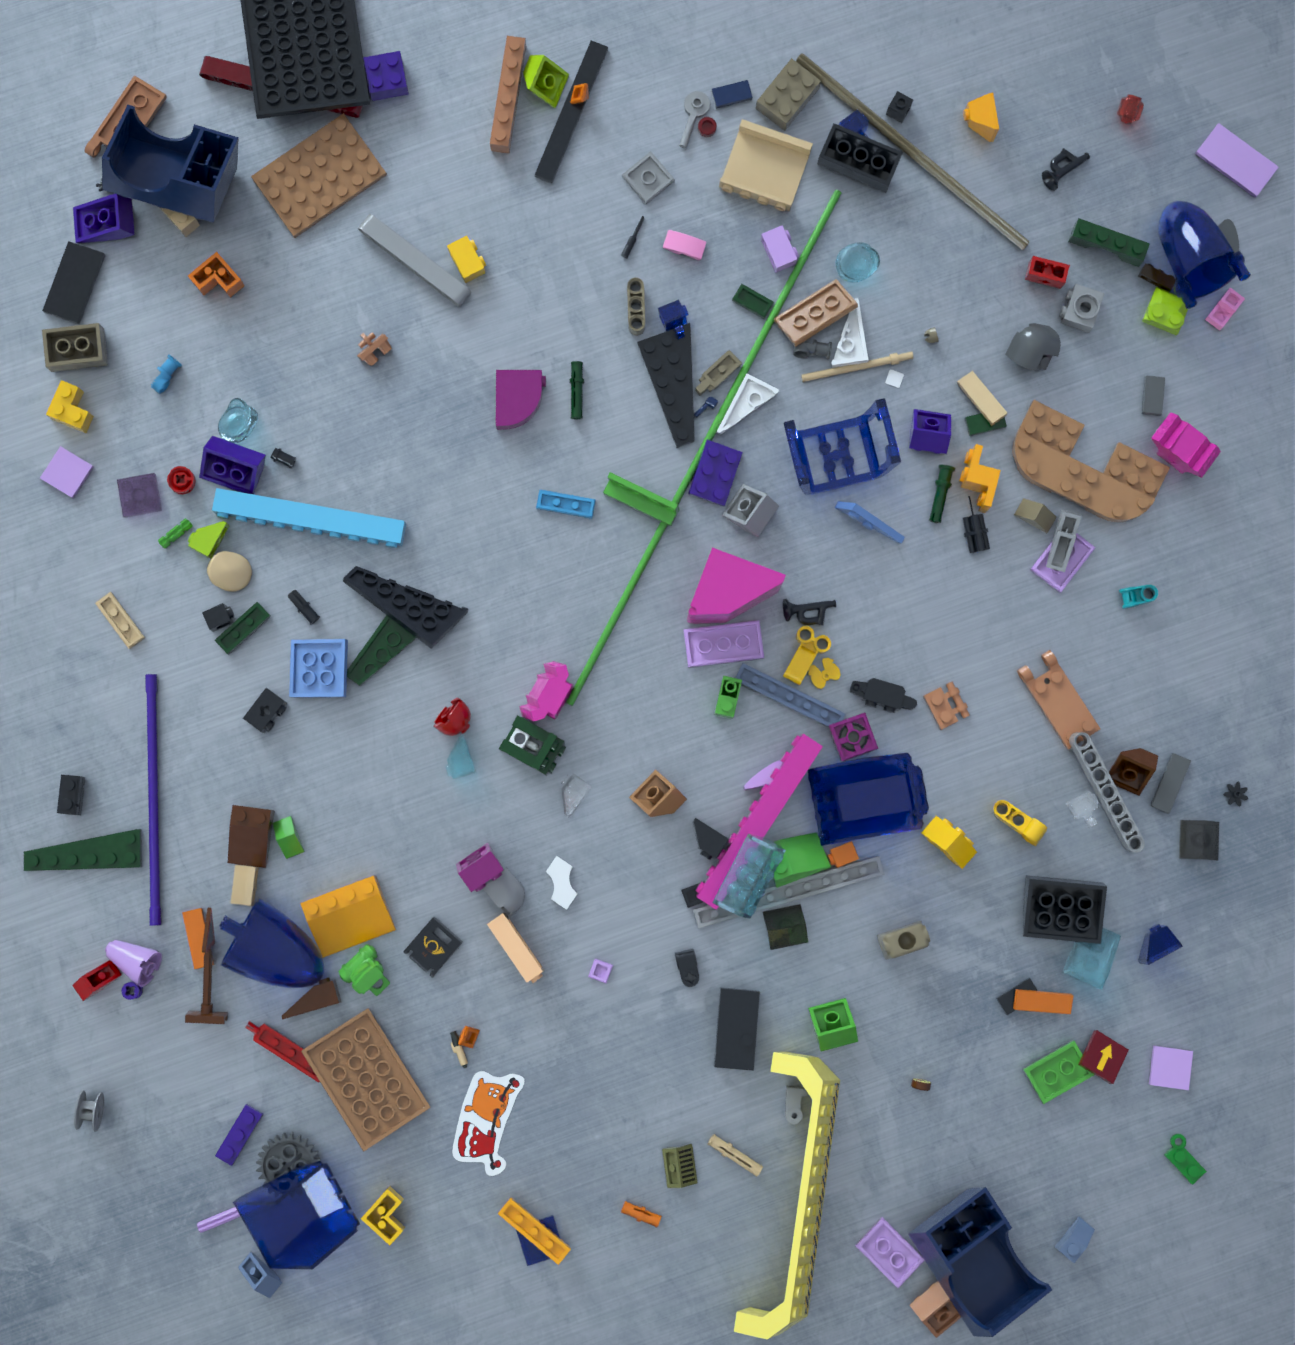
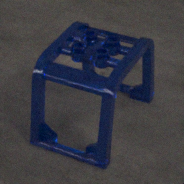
(800, 460)

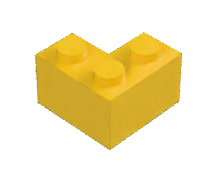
(65, 407)
(950, 841)
(380, 1216)

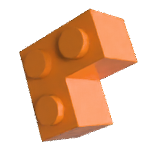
(215, 272)

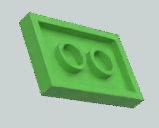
(1057, 1072)

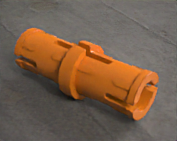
(641, 1214)

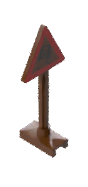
(206, 1014)

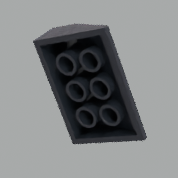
(1063, 909)

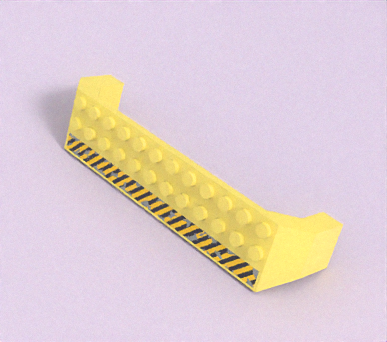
(824, 1090)

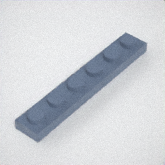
(789, 696)

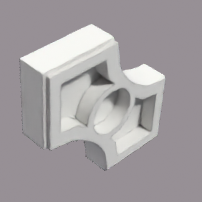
(563, 891)

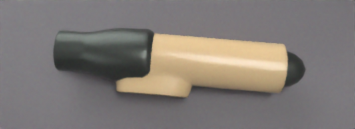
(458, 1049)

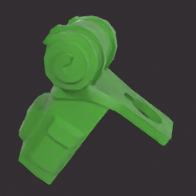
(364, 971)

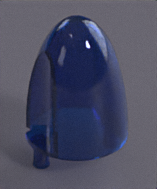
(1197, 252)
(272, 949)

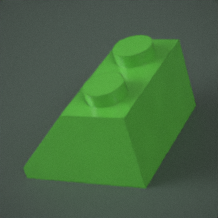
(833, 1024)

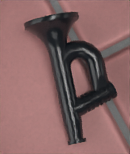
(1051, 178)
(790, 609)

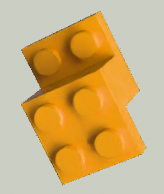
(979, 478)

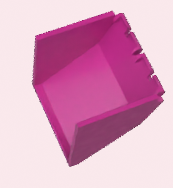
(731, 588)

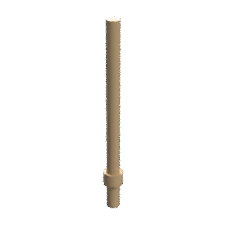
(892, 359)

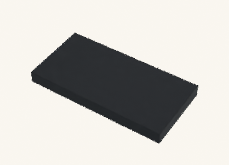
(73, 282)

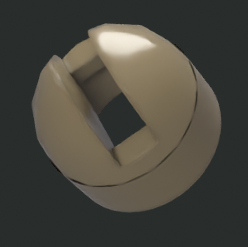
(933, 335)

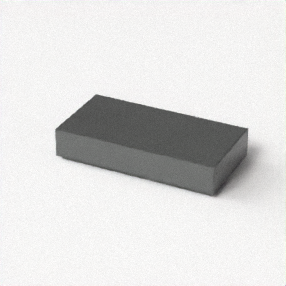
(1153, 395)

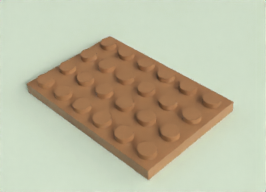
(319, 175)
(365, 1079)

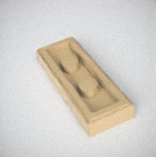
(982, 398)
(120, 620)

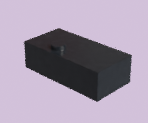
(736, 1029)

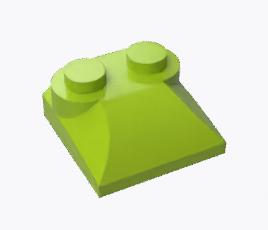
(1165, 311)

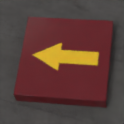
(1103, 1057)

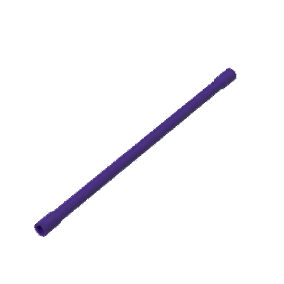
(151, 690)

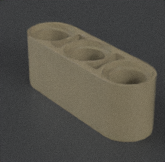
(636, 297)

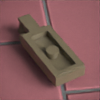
(718, 372)

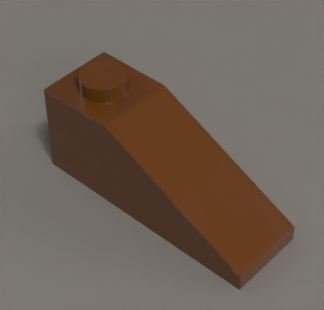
(316, 998)

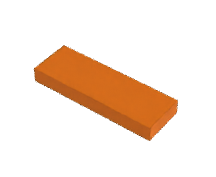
(195, 927)
(1043, 1001)

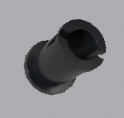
(282, 457)

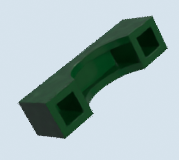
(1125, 247)

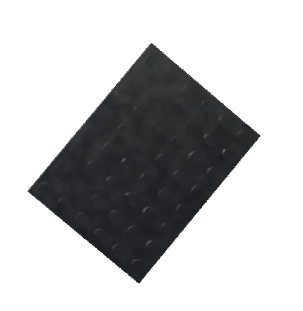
(304, 56)

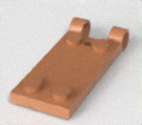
(138, 94)
(1059, 701)

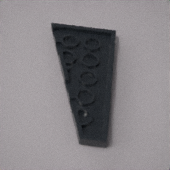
(670, 372)
(409, 607)

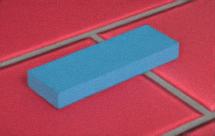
(565, 504)

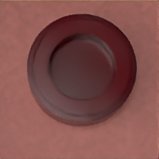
(707, 126)

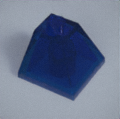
(1158, 944)

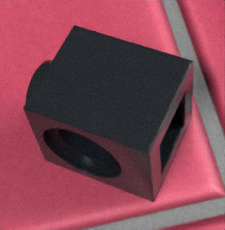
(899, 107)
(218, 617)

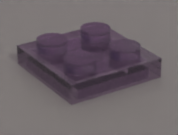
(139, 495)

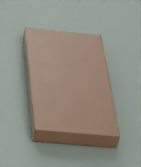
(816, 312)

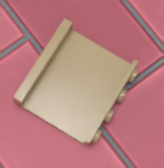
(765, 165)

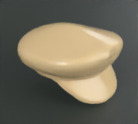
(229, 571)

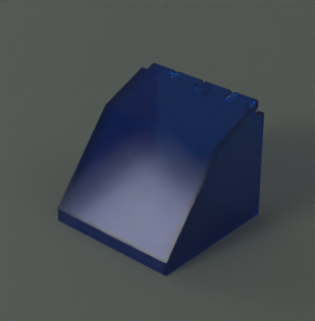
(298, 1217)

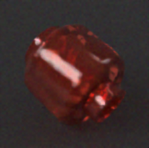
(1130, 108)

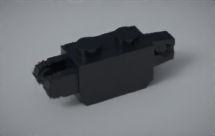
(884, 694)

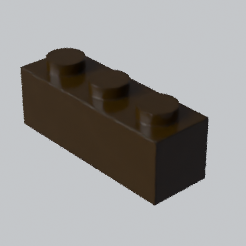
(1157, 277)

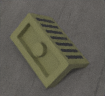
(679, 1166)

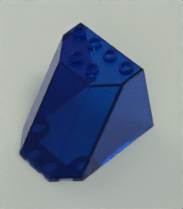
(867, 798)

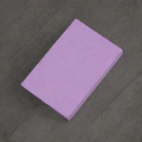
(1059, 579)
(890, 1252)

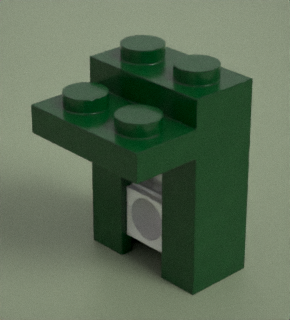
(546, 757)

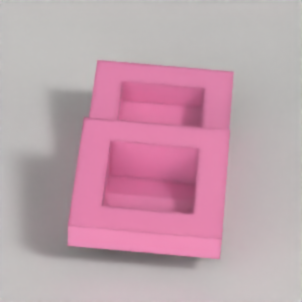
(684, 244)
(1225, 309)

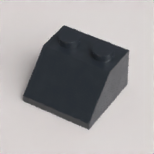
(708, 839)

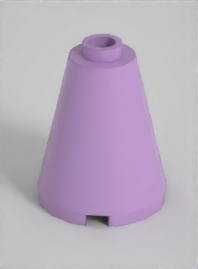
(134, 960)

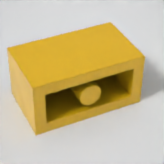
(466, 259)

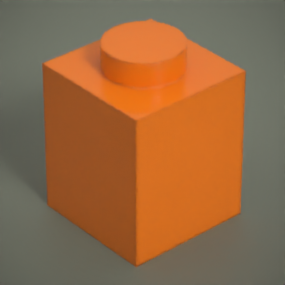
(842, 854)

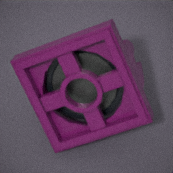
(853, 737)

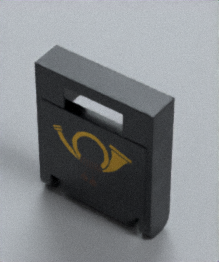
(430, 950)

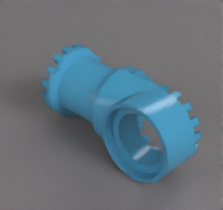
(167, 369)

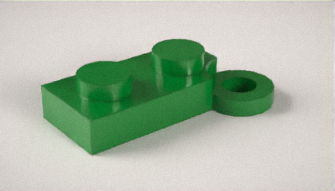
(1184, 1161)

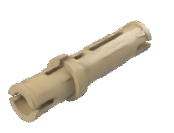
(732, 1153)

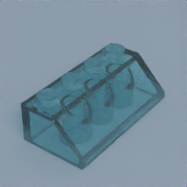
(749, 876)

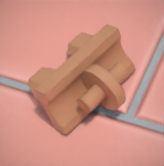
(380, 343)

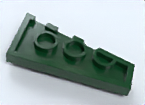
(381, 648)

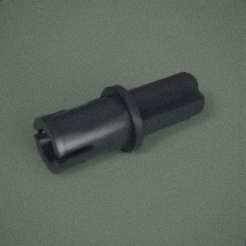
(303, 606)

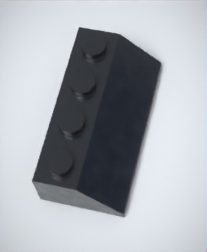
(859, 158)

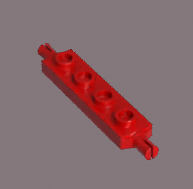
(281, 1047)

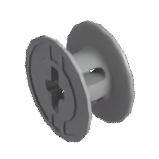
(89, 1111)

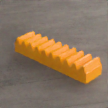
(534, 1231)

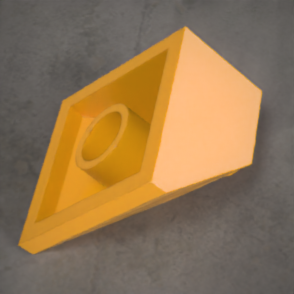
(982, 116)

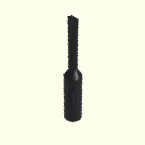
(631, 241)

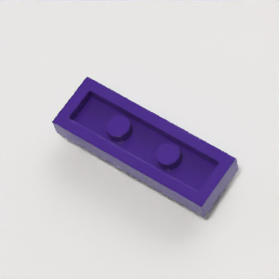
(239, 1134)

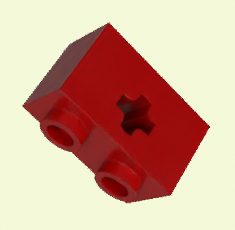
(1047, 272)

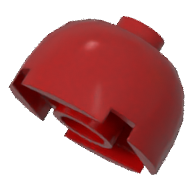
(454, 718)

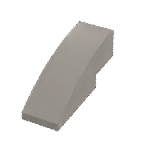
(1063, 540)

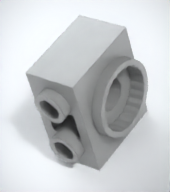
(1073, 315)

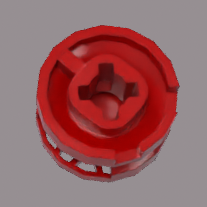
(181, 480)

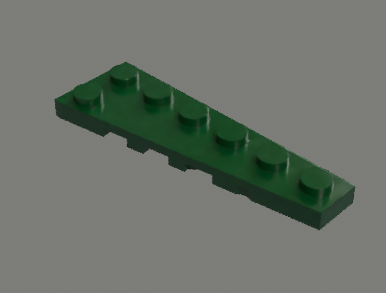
(101, 852)

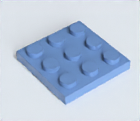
(318, 668)

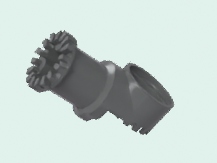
(806, 349)

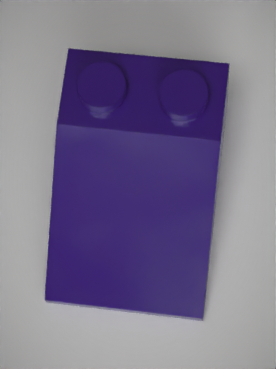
(104, 219)

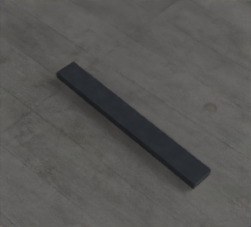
(570, 113)

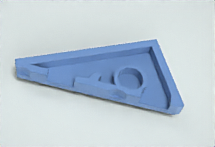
(868, 520)

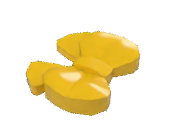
(830, 671)

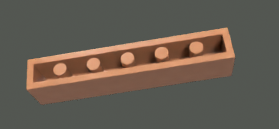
(508, 94)

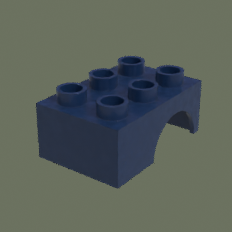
(172, 173)
(976, 1264)

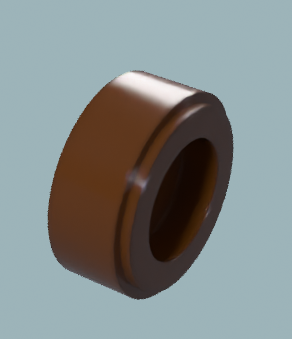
(921, 1084)

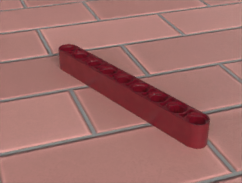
(240, 77)

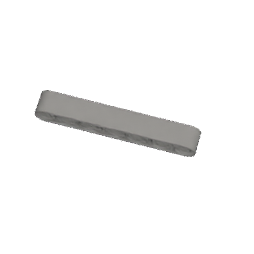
(414, 260)
(1114, 797)

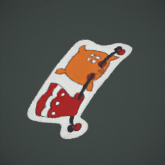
(484, 1119)

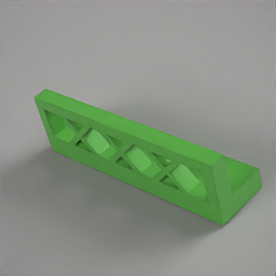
(641, 499)

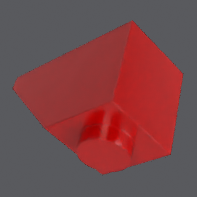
(96, 980)

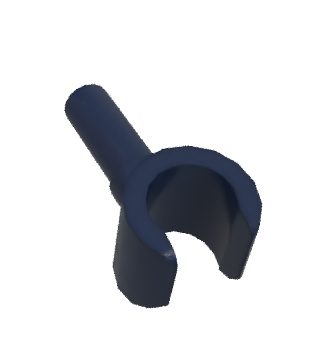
(710, 402)

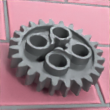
(277, 1151)

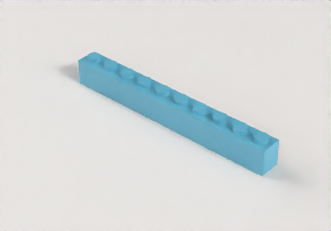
(309, 517)

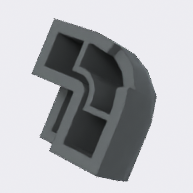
(1034, 346)

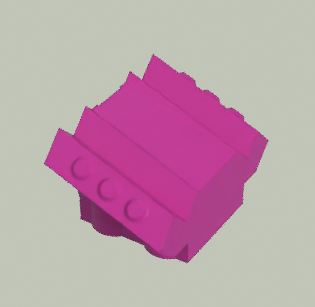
(1184, 446)
(548, 693)

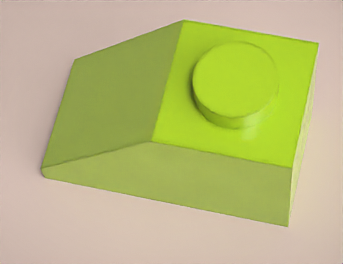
(208, 538)

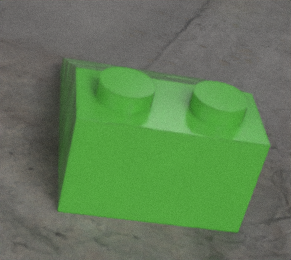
(801, 859)

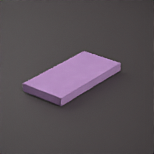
(1236, 160)
(723, 643)

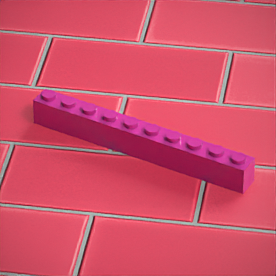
(762, 812)

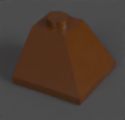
(1133, 769)

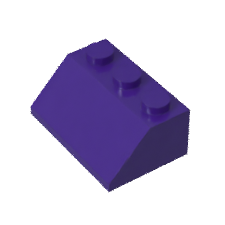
(231, 465)

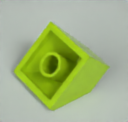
(545, 78)

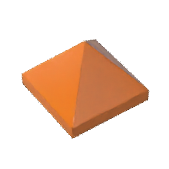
(580, 93)
(468, 1036)

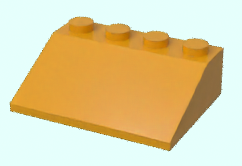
(348, 916)

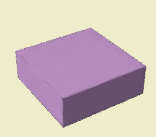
(600, 970)

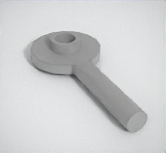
(696, 105)

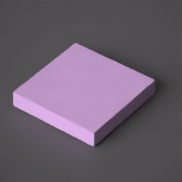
(66, 472)
(1170, 1067)

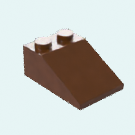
(250, 836)

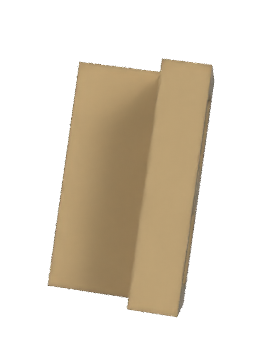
(244, 885)

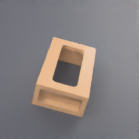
(516, 948)

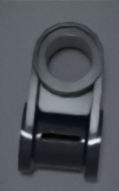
(687, 964)

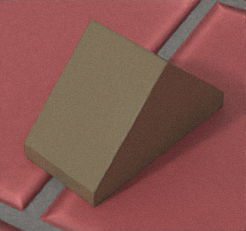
(1035, 514)

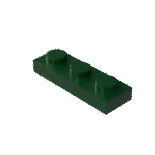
(242, 628)

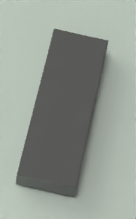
(1170, 783)

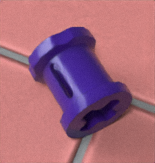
(126, 989)

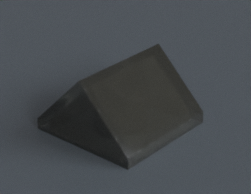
(1199, 840)
(785, 927)

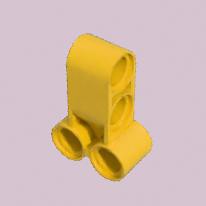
(804, 655)
(1031, 830)

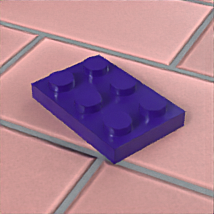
(715, 473)

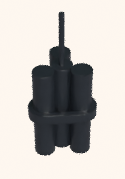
(976, 532)

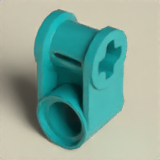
(1135, 595)

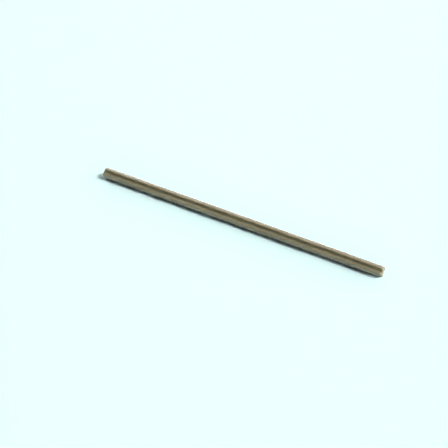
(914, 152)

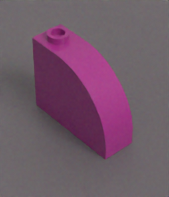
(517, 396)

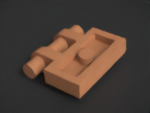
(941, 709)

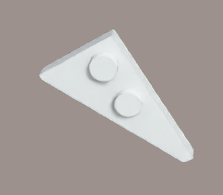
(852, 344)
(748, 398)

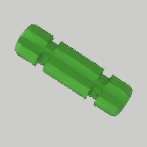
(175, 533)

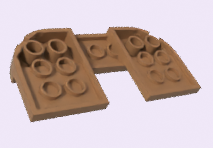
(1044, 459)

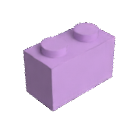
(779, 248)

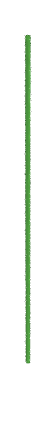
(710, 435)

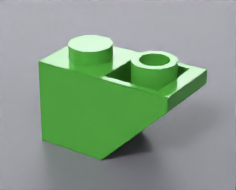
(728, 697)

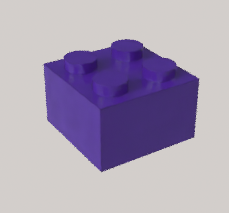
(386, 76)

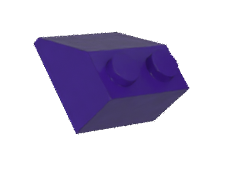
(930, 431)

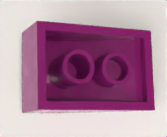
(479, 868)

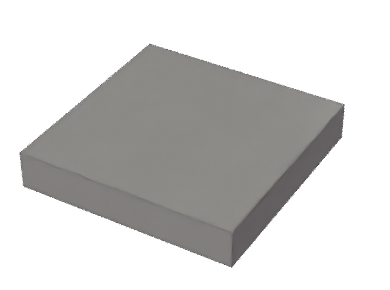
(648, 177)

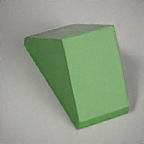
(288, 837)

